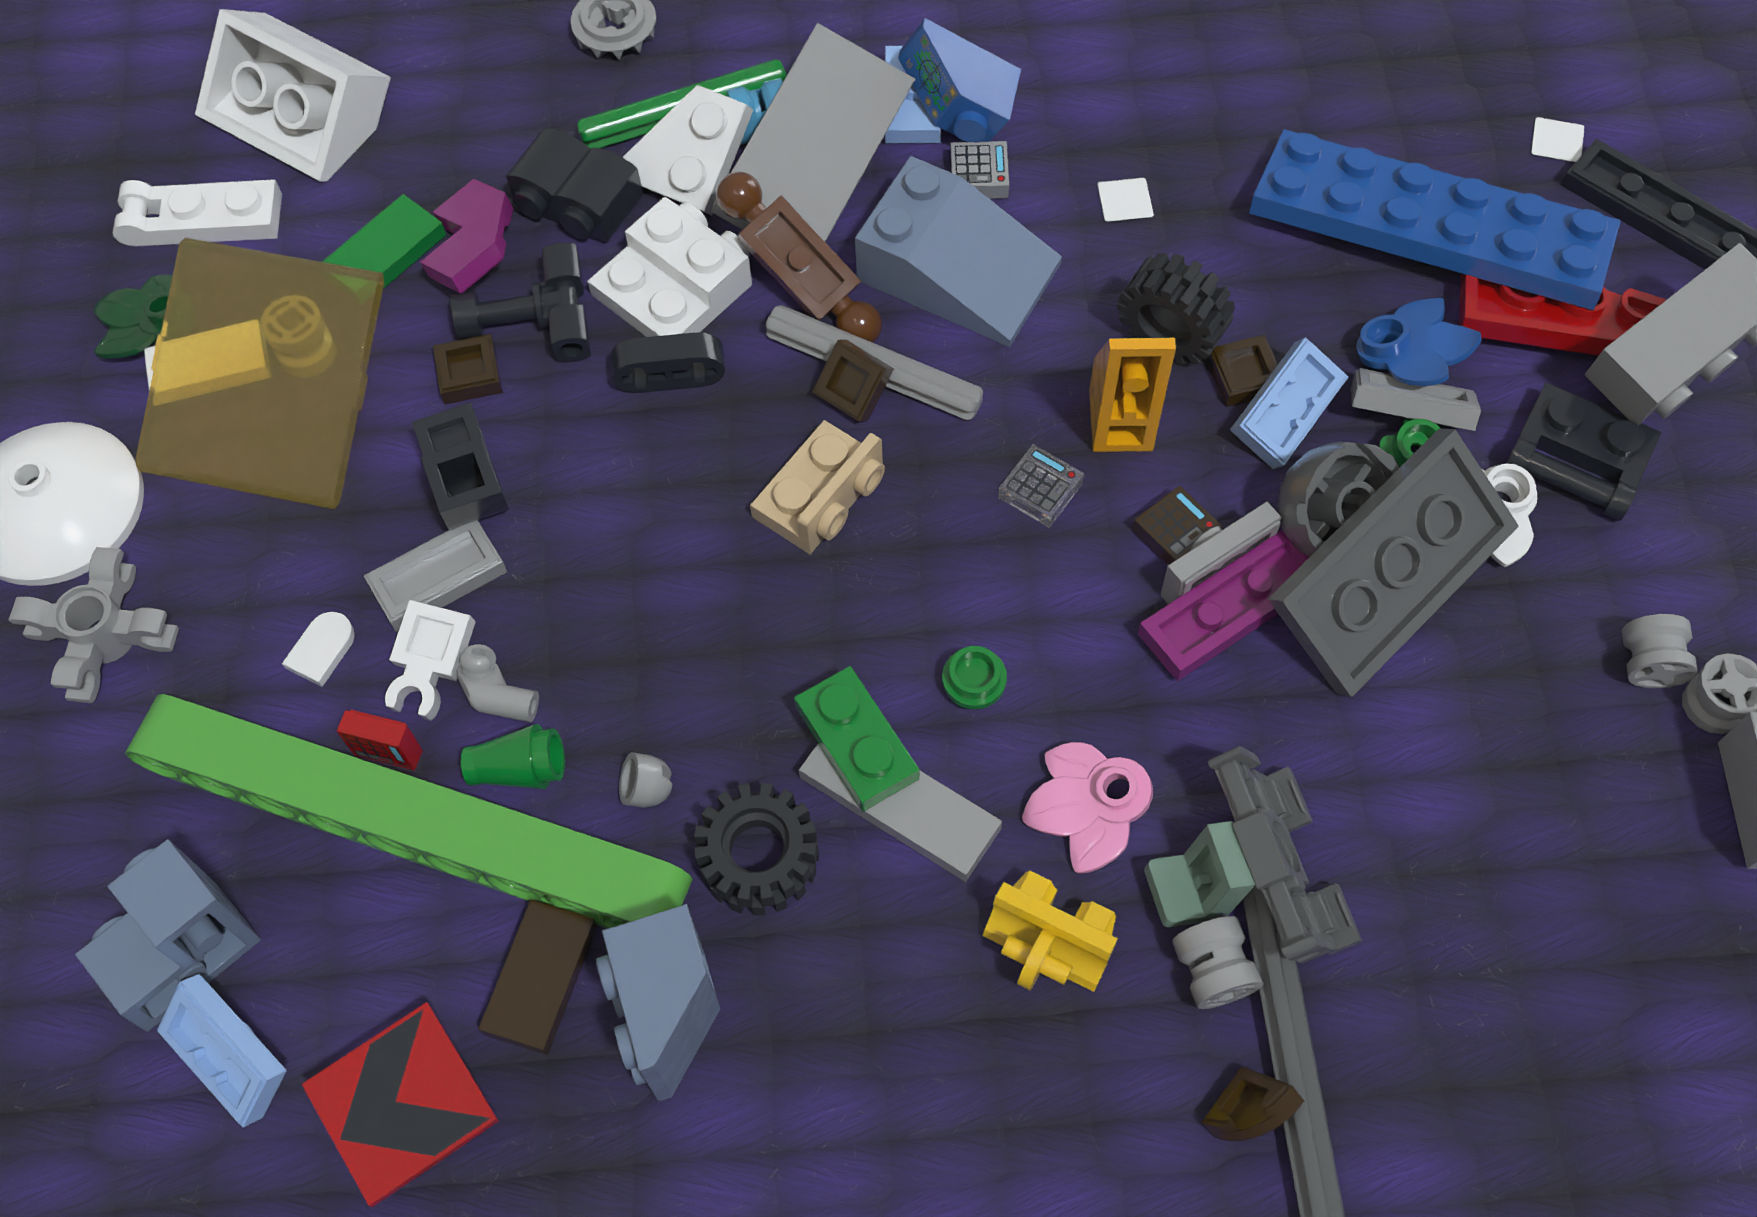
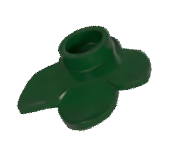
(133, 317)

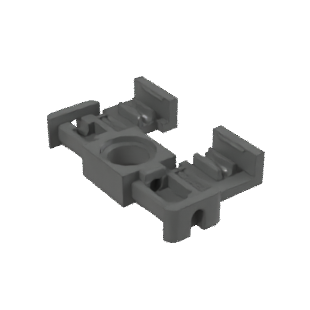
(1264, 816)

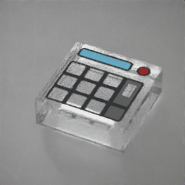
(1041, 485)

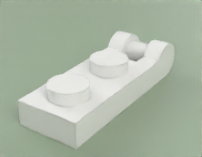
(197, 212)

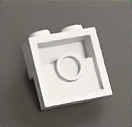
(673, 272)

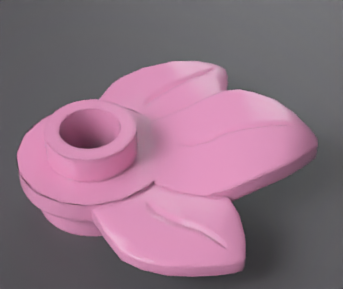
(1079, 805)

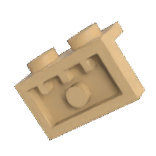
(819, 486)

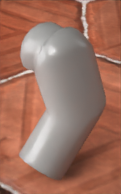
(487, 688)

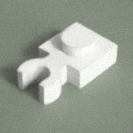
(428, 648)

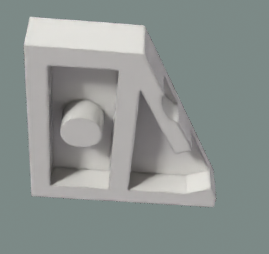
(692, 147)

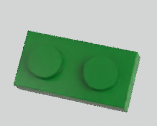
(857, 738)

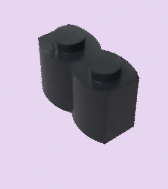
(574, 185)

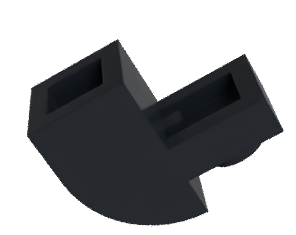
(459, 466)

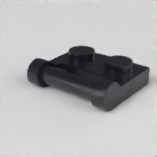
(1590, 440)

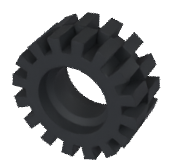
(1176, 303)
(747, 811)

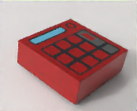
(380, 739)

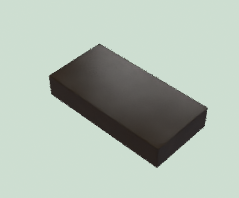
(538, 977)

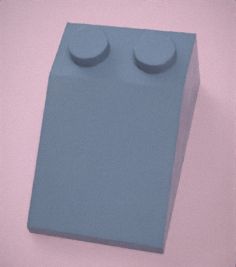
(953, 253)

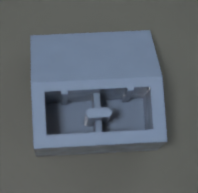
(664, 992)

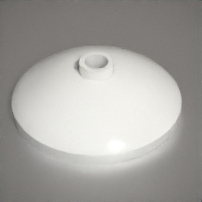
(81, 500)

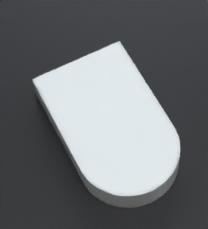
(321, 647)

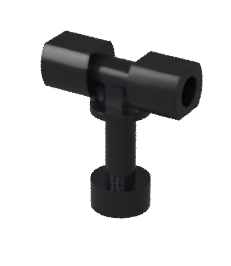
(552, 304)

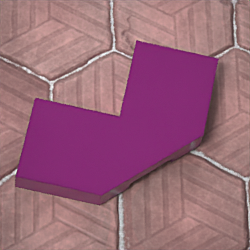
(478, 223)

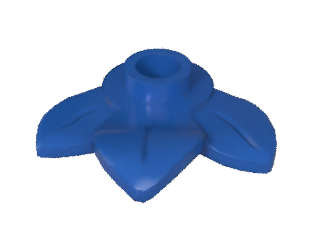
(1416, 343)

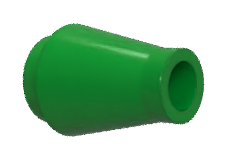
(517, 759)

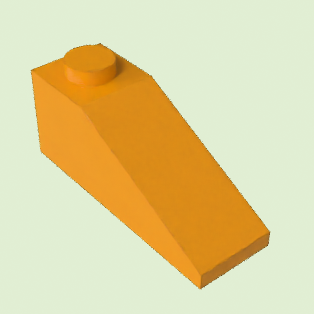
(1129, 392)

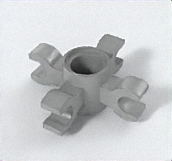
(107, 640)

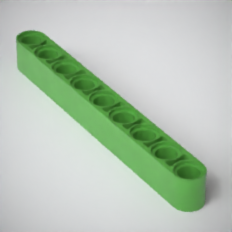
(404, 815)

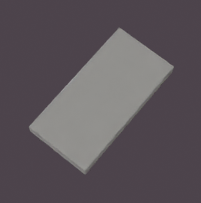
(823, 129)

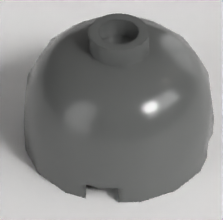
(1328, 489)

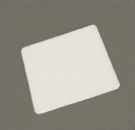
(1557, 139)
(1125, 199)

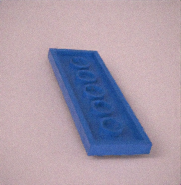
(1437, 218)

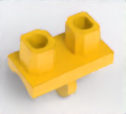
(1049, 938)

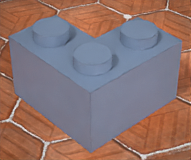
(172, 931)

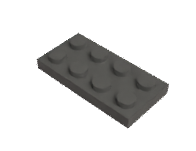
(1394, 562)

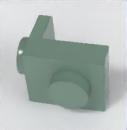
(1203, 881)

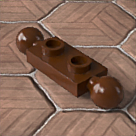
(797, 256)

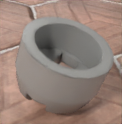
(644, 781)

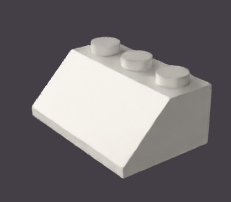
(289, 92)

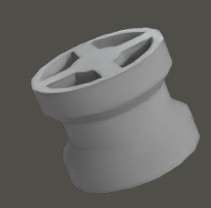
(1659, 651)
(1730, 677)

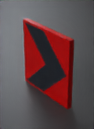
(399, 1104)

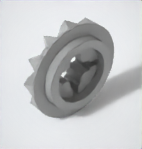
(592, 33)

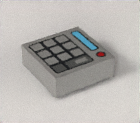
(982, 166)

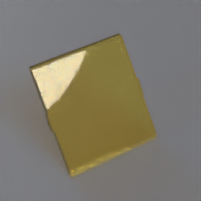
(259, 372)

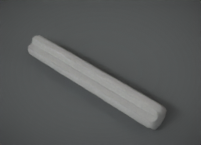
(908, 374)

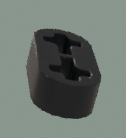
(667, 362)

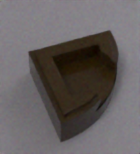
(1251, 1106)

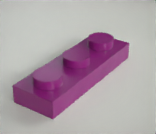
(1221, 607)

